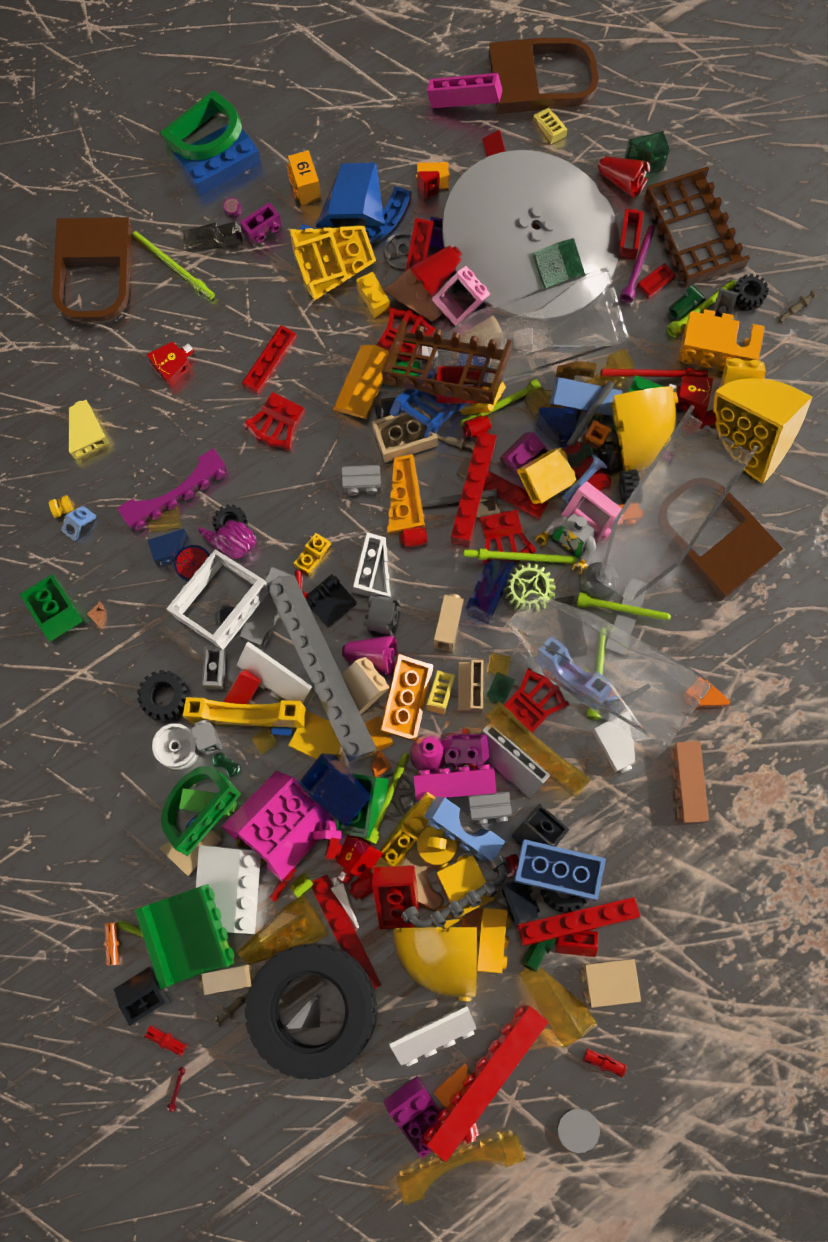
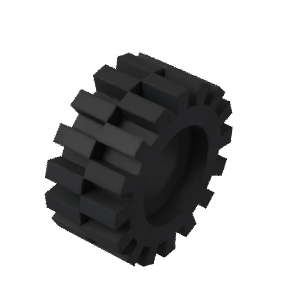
(754, 283)
(628, 483)
(228, 512)

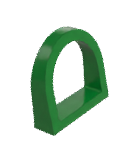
(196, 116)
(206, 819)

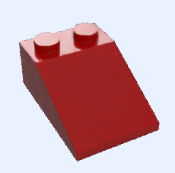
(394, 893)

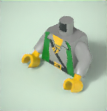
(573, 535)

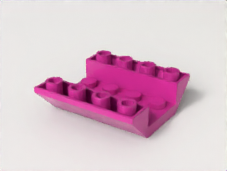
(278, 823)

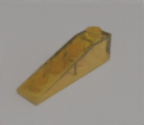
(290, 927)
(562, 1010)

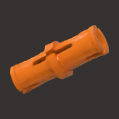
(111, 944)

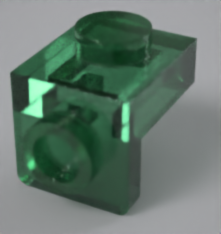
(500, 688)

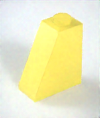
(84, 430)

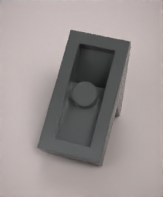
(724, 302)

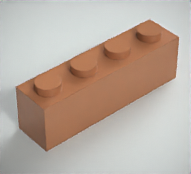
(690, 782)

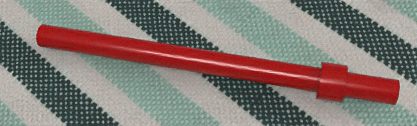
(653, 372)

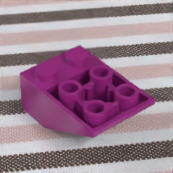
(522, 452)
(413, 1112)

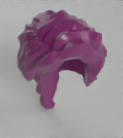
(231, 540)

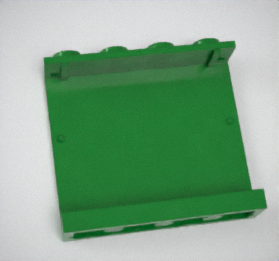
(185, 936)

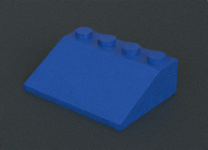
(218, 169)

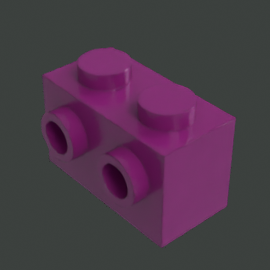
(261, 224)
(466, 749)

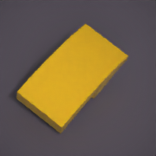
(312, 554)

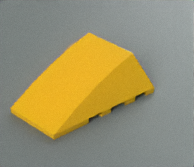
(330, 256)

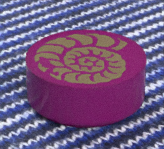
(232, 207)

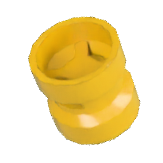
(60, 506)

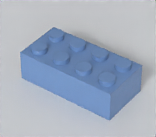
(560, 870)

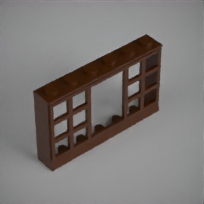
(719, 219)
(439, 387)

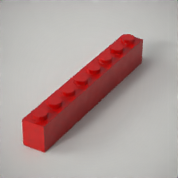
(484, 1082)

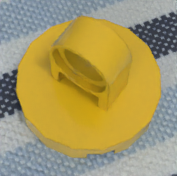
(435, 847)

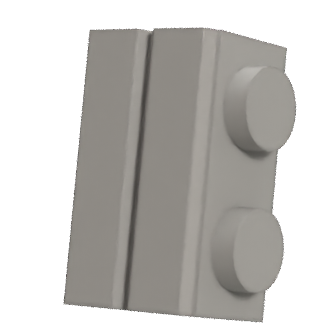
(361, 479)
(214, 668)
(206, 738)
(490, 807)

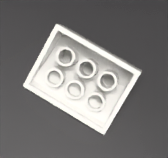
(235, 883)
(433, 1035)

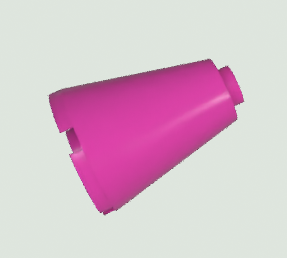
(377, 650)
(425, 759)

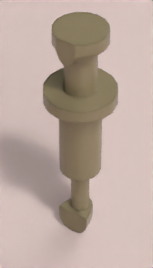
(804, 302)
(458, 442)
(230, 1009)

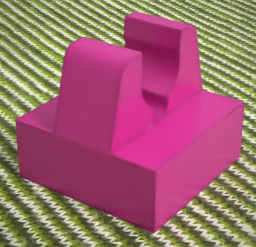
(326, 830)

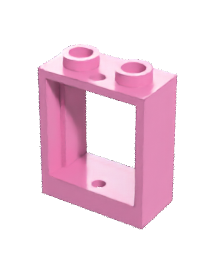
(450, 306)
(601, 502)

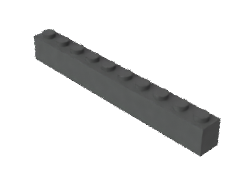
(321, 668)

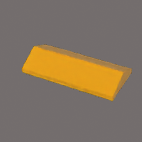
(362, 382)
(406, 698)

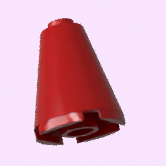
(625, 173)
(437, 268)

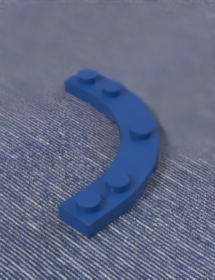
(392, 215)

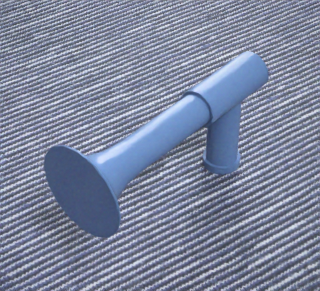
(596, 465)

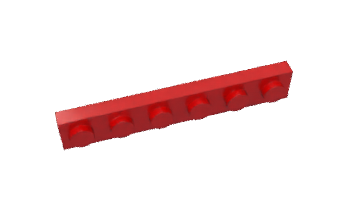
(578, 921)
(342, 926)

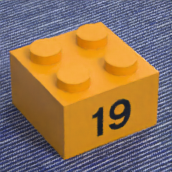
(303, 178)

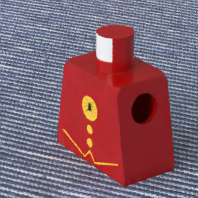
(171, 361)
(694, 392)
(357, 858)

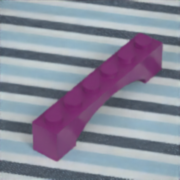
(141, 512)

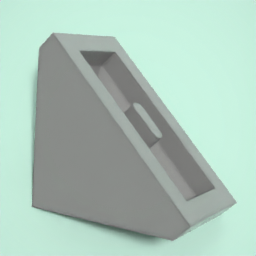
(308, 1016)

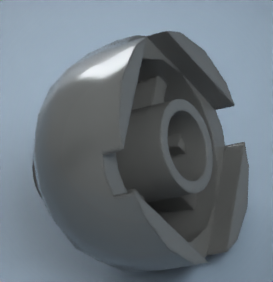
(589, 583)

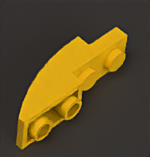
(407, 831)

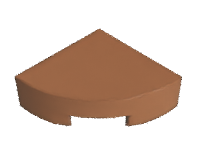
(97, 615)

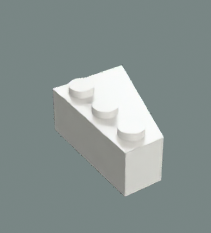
(372, 568)

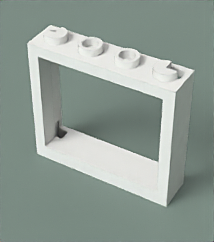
(239, 614)

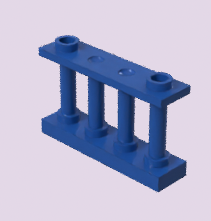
(410, 397)

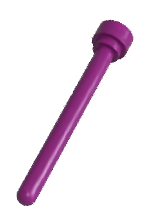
(628, 293)

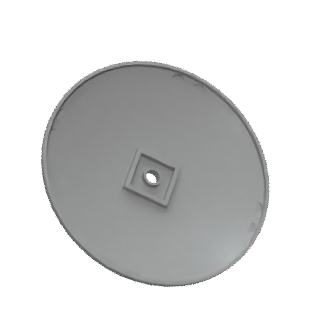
(501, 198)

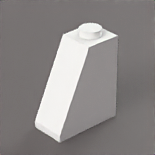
(616, 747)

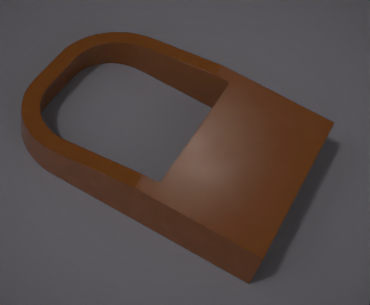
(518, 78)
(92, 244)
(737, 554)

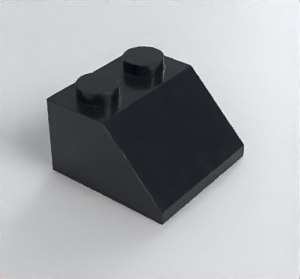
(541, 828)
(519, 902)

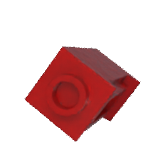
(632, 218)

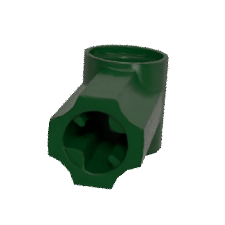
(690, 300)
(536, 954)

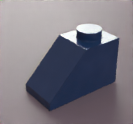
(167, 546)

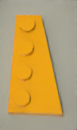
(405, 496)

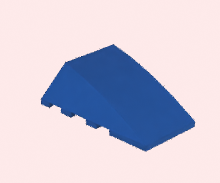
(354, 196)

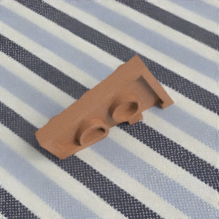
(413, 295)

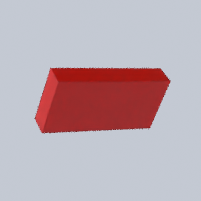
(656, 280)

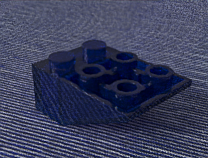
(334, 788)

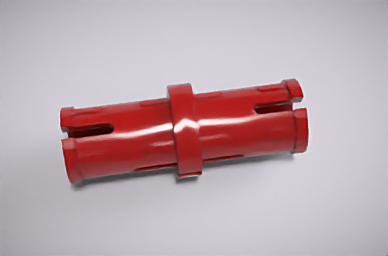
(165, 1041)
(605, 1063)

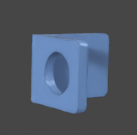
(77, 519)

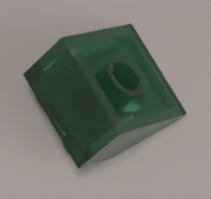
(649, 148)
(558, 262)

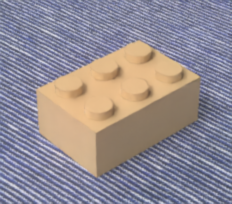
(402, 435)

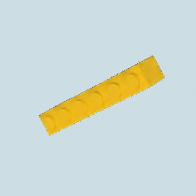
(221, 713)

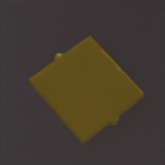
(169, 520)

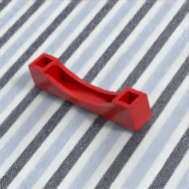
(473, 489)

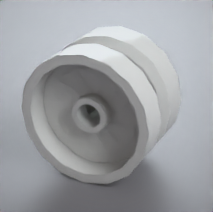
(164, 744)

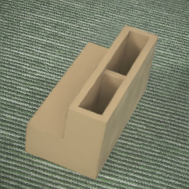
(470, 686)

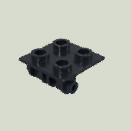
(330, 599)

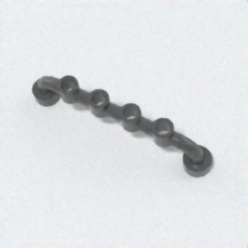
(455, 908)

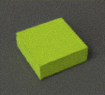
(301, 885)

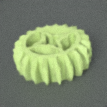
(523, 584)

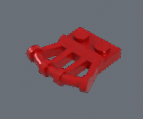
(389, 334)
(279, 410)
(504, 526)
(526, 709)

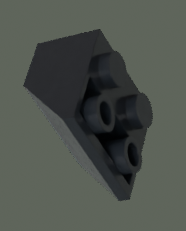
(140, 996)

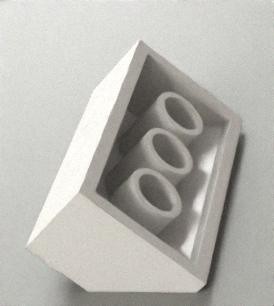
(274, 676)

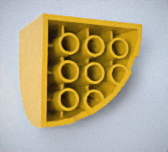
(760, 415)
(643, 424)
(439, 959)

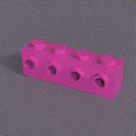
(464, 90)
(455, 782)

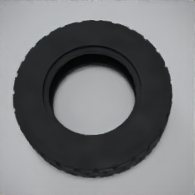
(264, 1021)

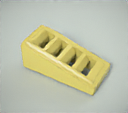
(555, 136)
(438, 704)

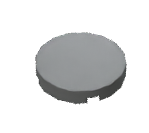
(578, 1130)

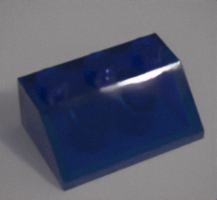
(489, 590)

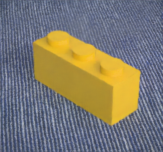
(493, 940)

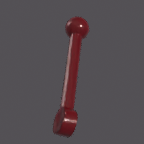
(171, 1106)

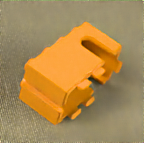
(712, 340)

